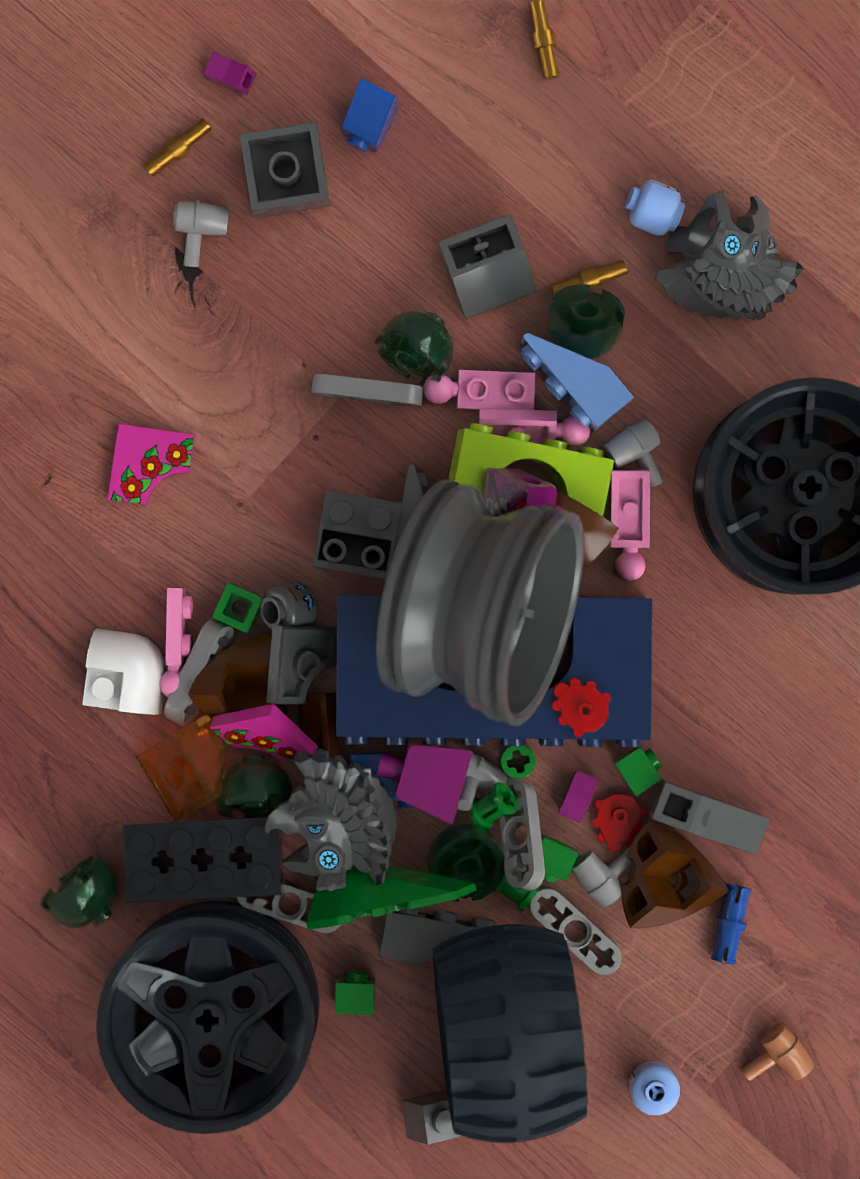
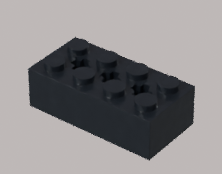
(186, 879)

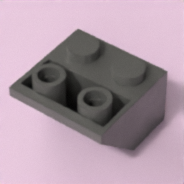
(487, 266)
(357, 534)

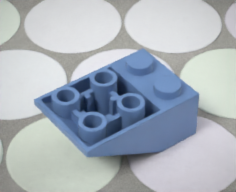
(584, 383)

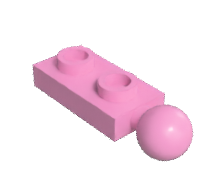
(484, 390)
(536, 423)
(632, 516)
(177, 641)

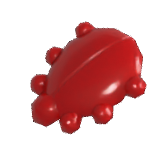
(581, 706)
(618, 820)

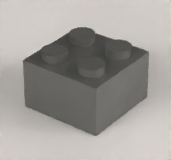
(285, 170)

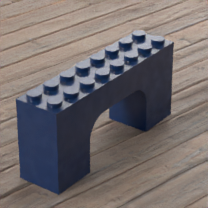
(606, 645)

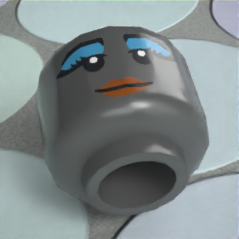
(289, 605)

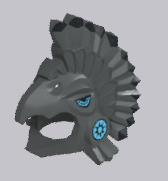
(729, 267)
(341, 816)

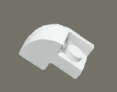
(124, 673)

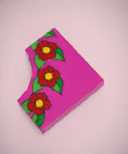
(145, 459)
(265, 730)

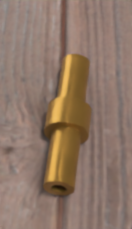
(544, 39)
(177, 147)
(594, 277)

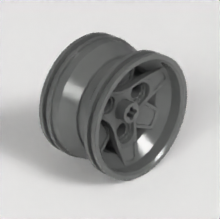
(480, 601)

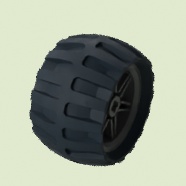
(510, 1033)

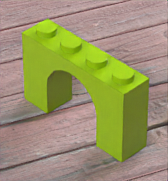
(579, 475)

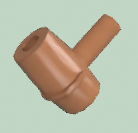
(785, 1050)

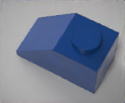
(369, 116)

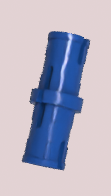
(731, 924)

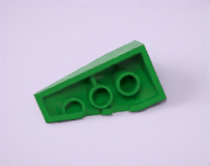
(364, 897)

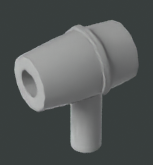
(198, 220)
(633, 445)
(479, 777)
(599, 879)

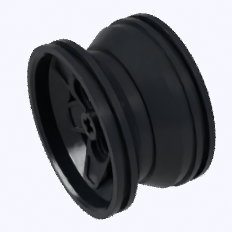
(778, 503)
(179, 1032)

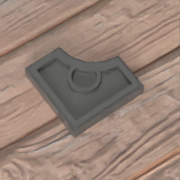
(296, 659)

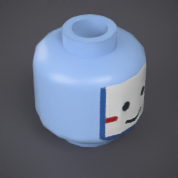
(655, 207)
(648, 1076)

